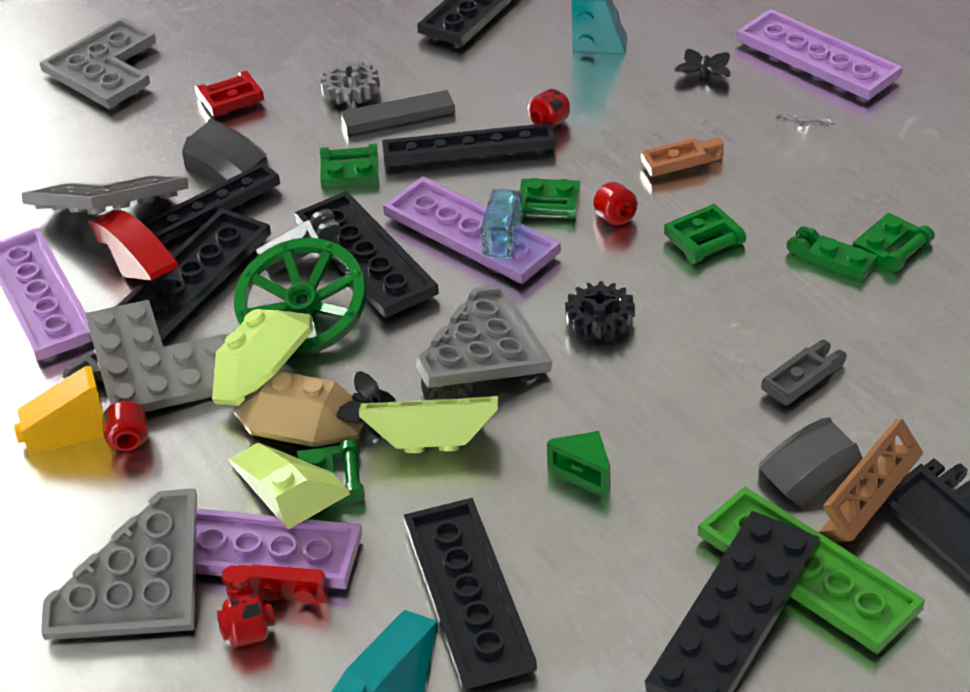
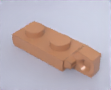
(681, 155)

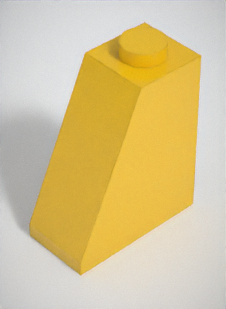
(62, 415)

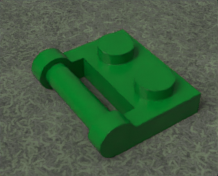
(349, 172)
(550, 197)
(701, 225)
(888, 235)
(346, 452)

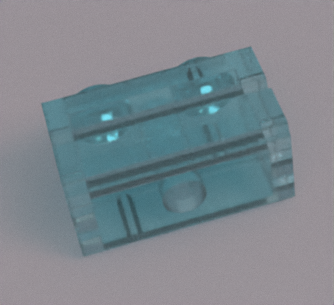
(501, 223)

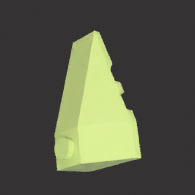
(288, 484)

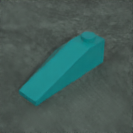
(395, 659)

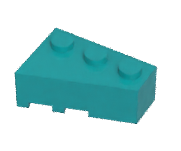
(597, 27)

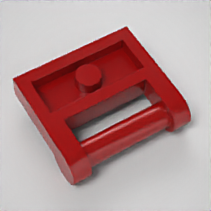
(230, 94)

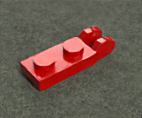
(276, 583)

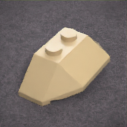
(298, 411)

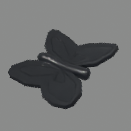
(705, 65)
(367, 393)

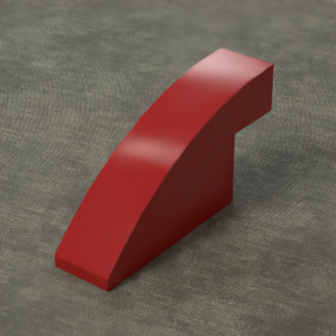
(133, 245)

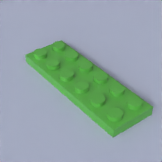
(835, 582)

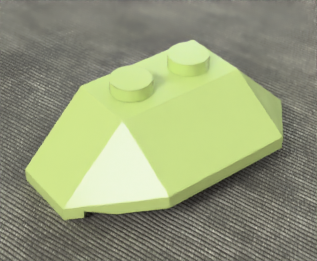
(256, 352)
(429, 422)

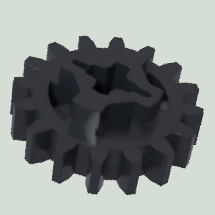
(600, 309)

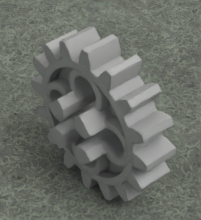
(336, 85)

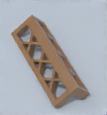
(878, 482)

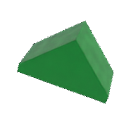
(581, 459)

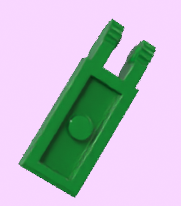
(832, 254)

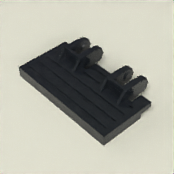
(936, 511)

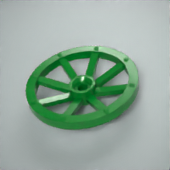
(306, 292)

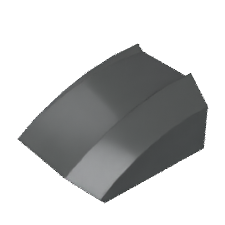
(220, 152)
(812, 462)

